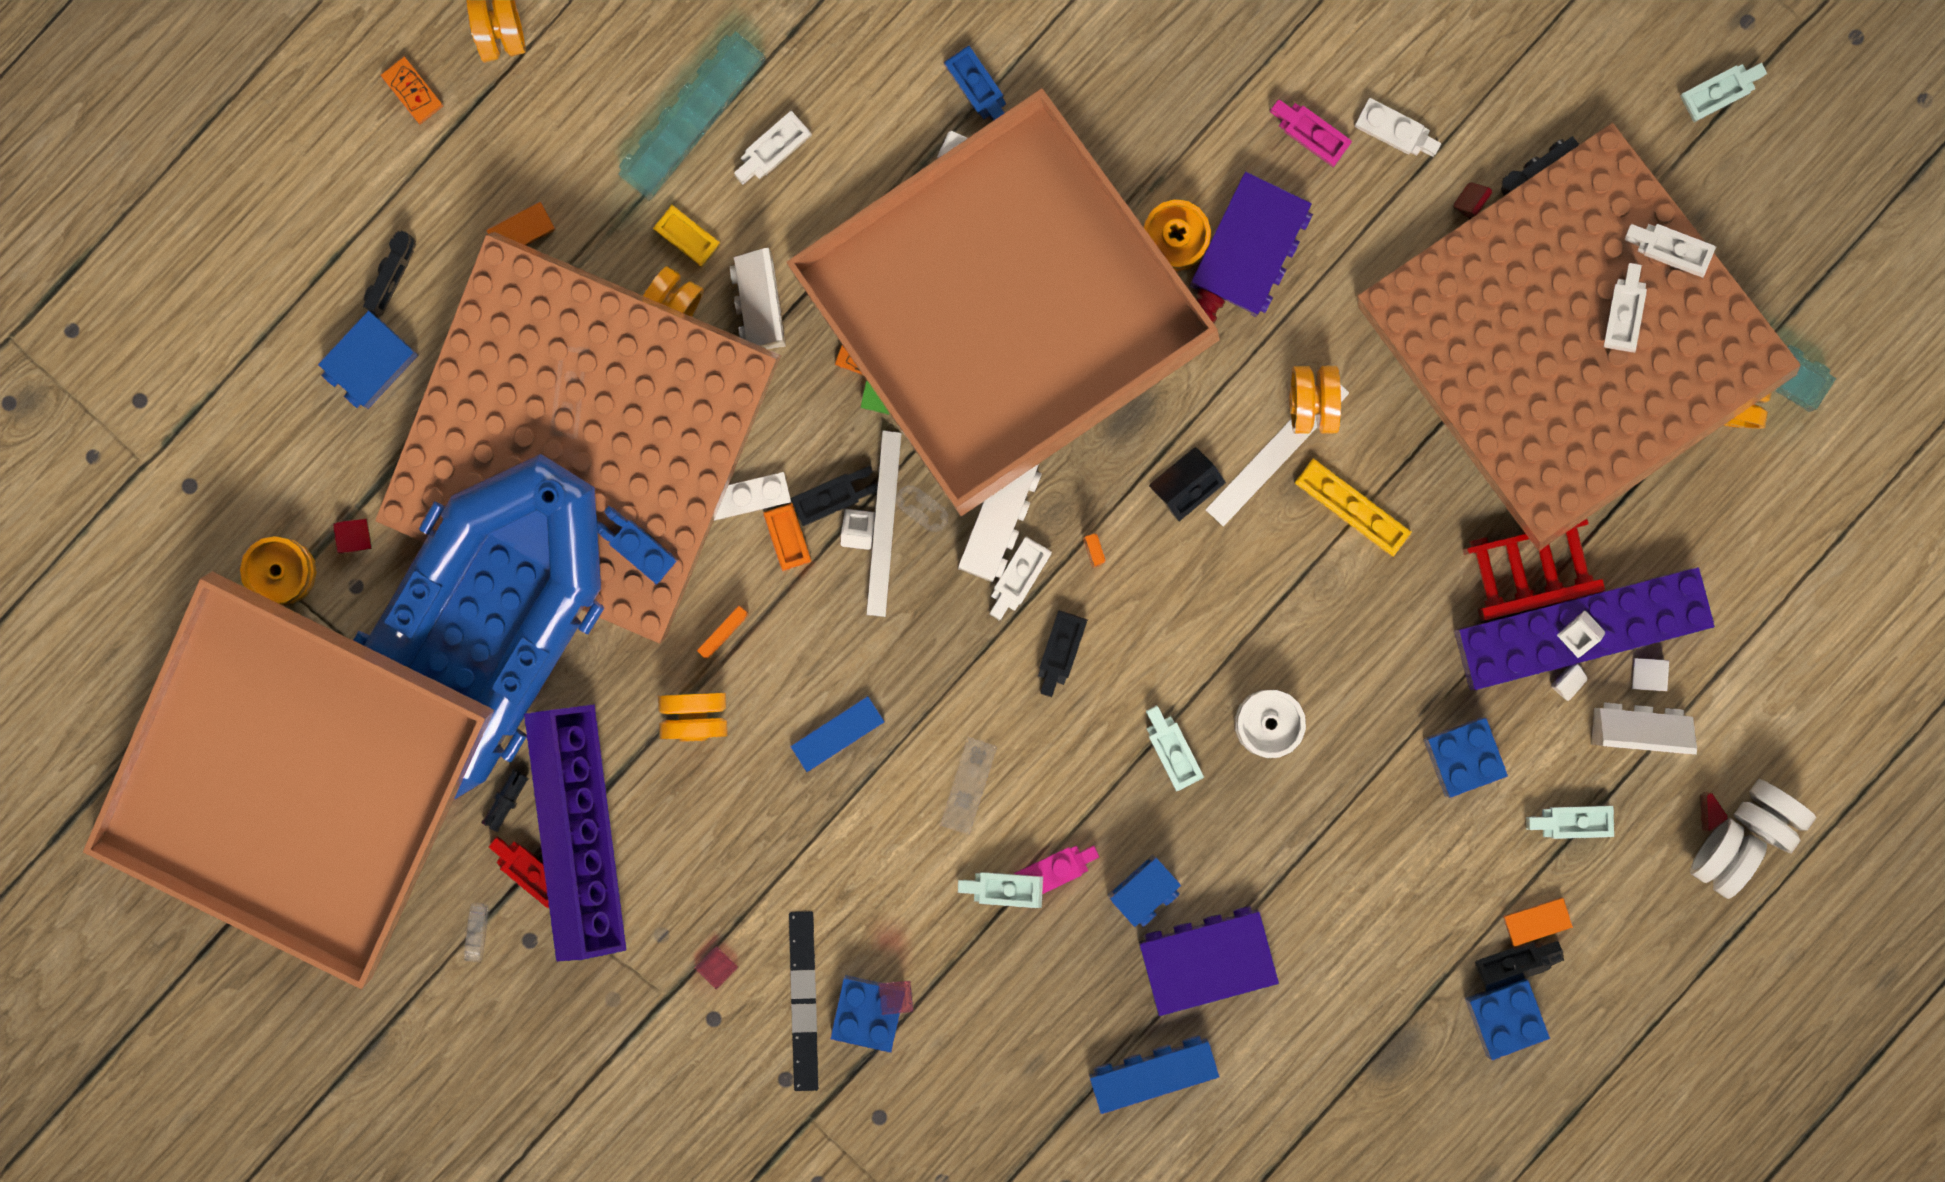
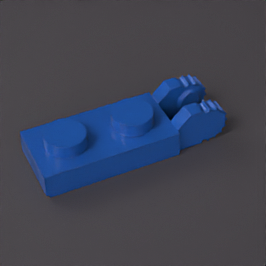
(637, 546)

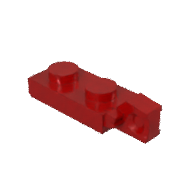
(522, 868)

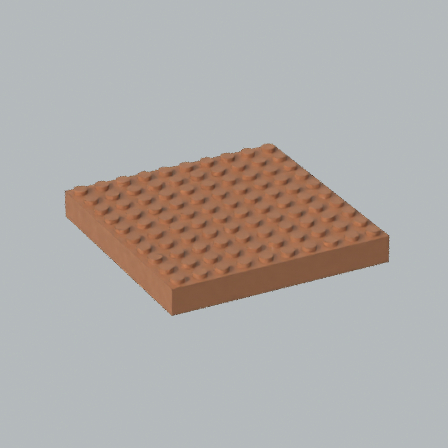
(1003, 301)
(1512, 328)
(656, 425)
(287, 779)

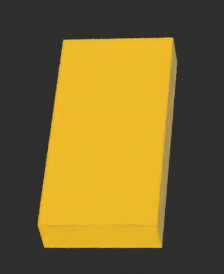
(686, 236)

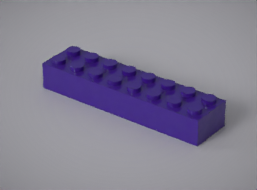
(1627, 614)
(575, 833)

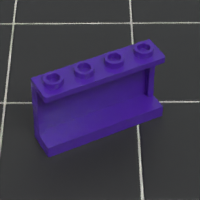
(1252, 244)
(1208, 961)

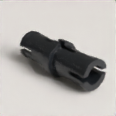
(505, 800)

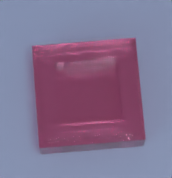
(716, 967)
(895, 997)

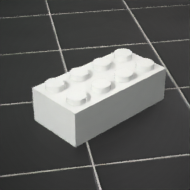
(995, 527)

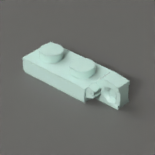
(1721, 90)
(1172, 750)
(1574, 822)
(1004, 889)

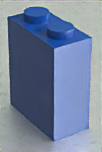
(367, 361)

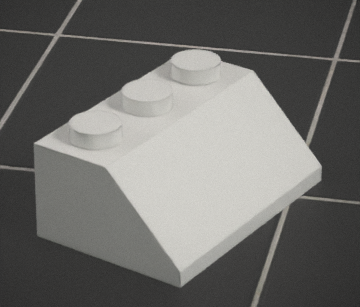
(758, 299)
(1644, 729)

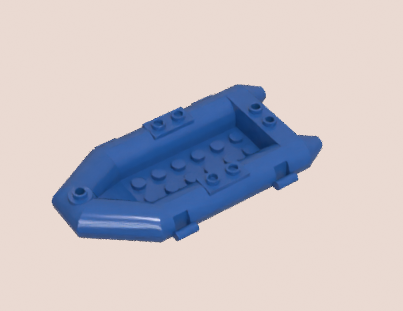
(497, 595)

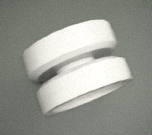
(1251, 723)
(1772, 819)
(1728, 858)

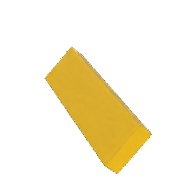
(1352, 507)

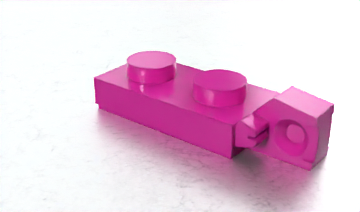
(1311, 132)
(1061, 866)

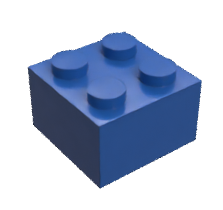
(1465, 757)
(1145, 891)
(860, 1017)
(1507, 1019)

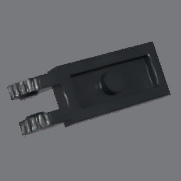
(1537, 164)
(390, 273)
(831, 497)

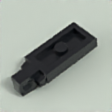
(1061, 650)
(1517, 963)

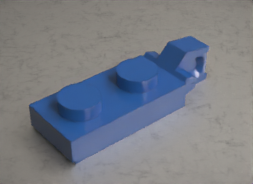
(976, 83)

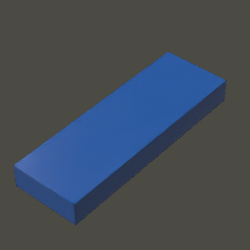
(837, 734)

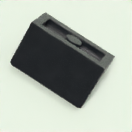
(1187, 483)

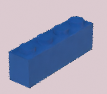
(1153, 1075)

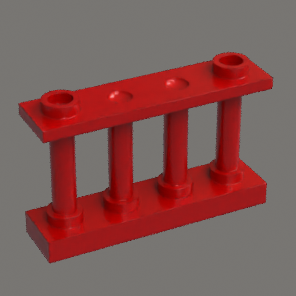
(1524, 597)

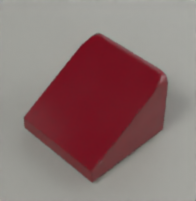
(1472, 199)
(352, 536)
(1711, 812)

